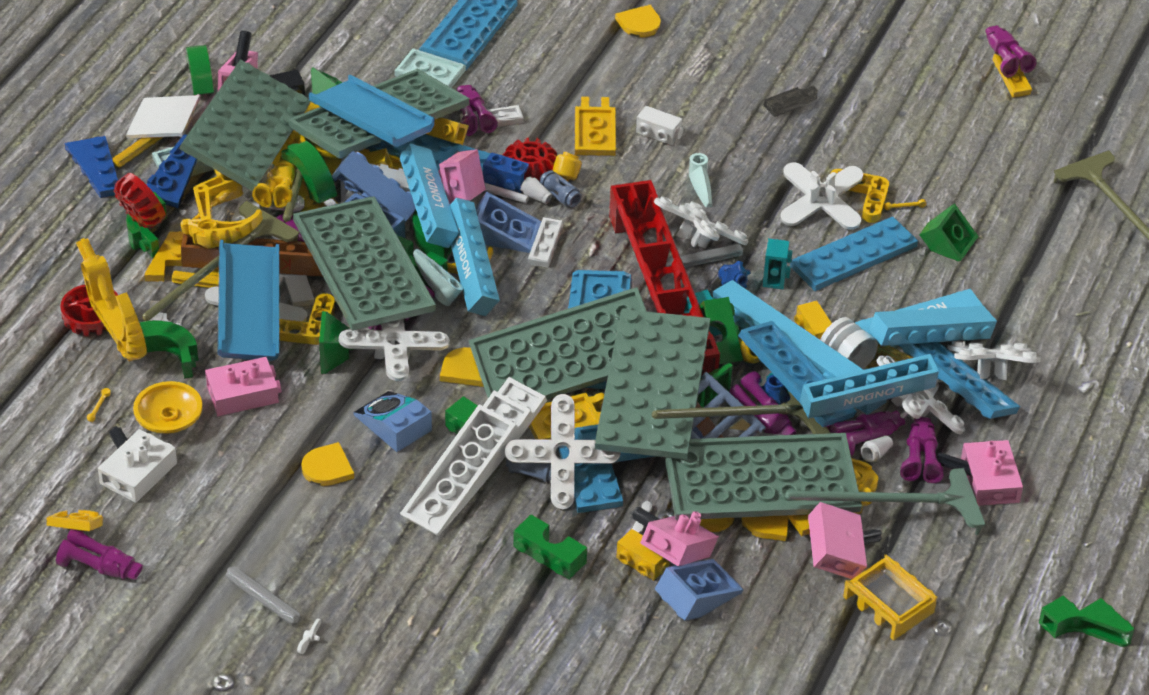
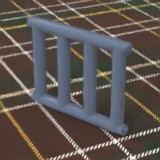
(724, 395)

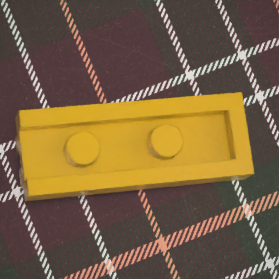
(1017, 84)

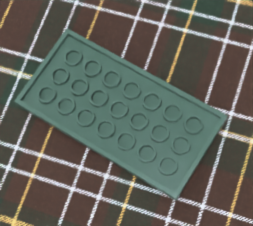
(412, 88)
(245, 125)
(364, 263)
(556, 350)
(652, 368)
(754, 473)

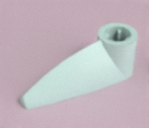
(699, 178)
(442, 283)

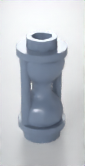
(567, 194)
(539, 470)

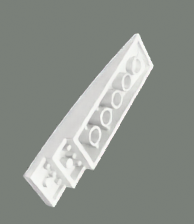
(473, 455)

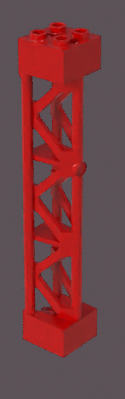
(635, 212)

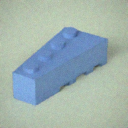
(370, 181)

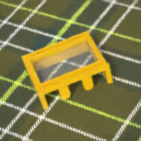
(892, 595)

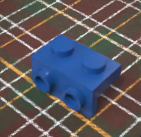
(504, 172)

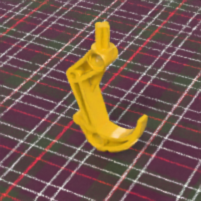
(209, 231)
(114, 311)

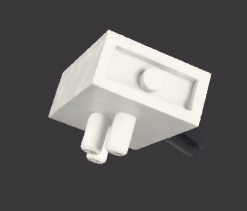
(136, 463)

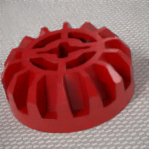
(530, 153)
(139, 201)
(79, 314)

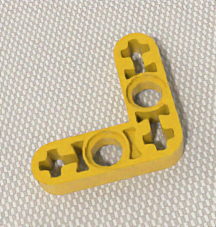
(869, 187)
(307, 329)

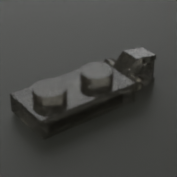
(790, 100)

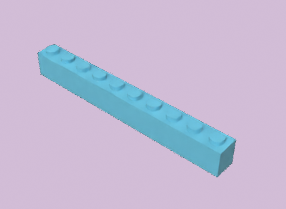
(754, 311)

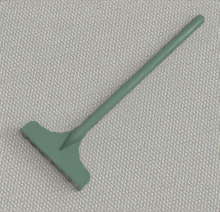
(958, 496)

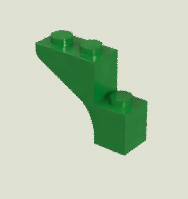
(1094, 620)

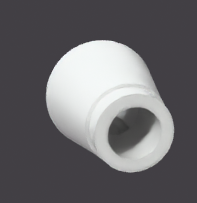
(535, 190)
(876, 448)

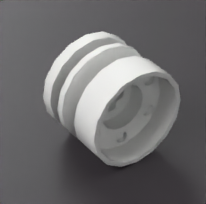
(851, 341)

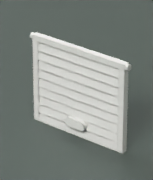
(163, 116)

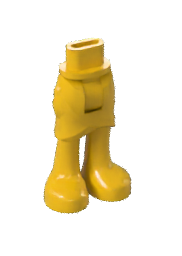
(277, 186)

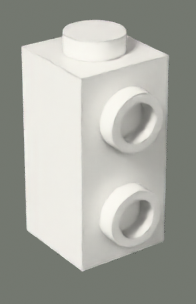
(659, 125)

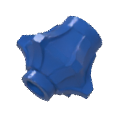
(734, 272)
(776, 389)

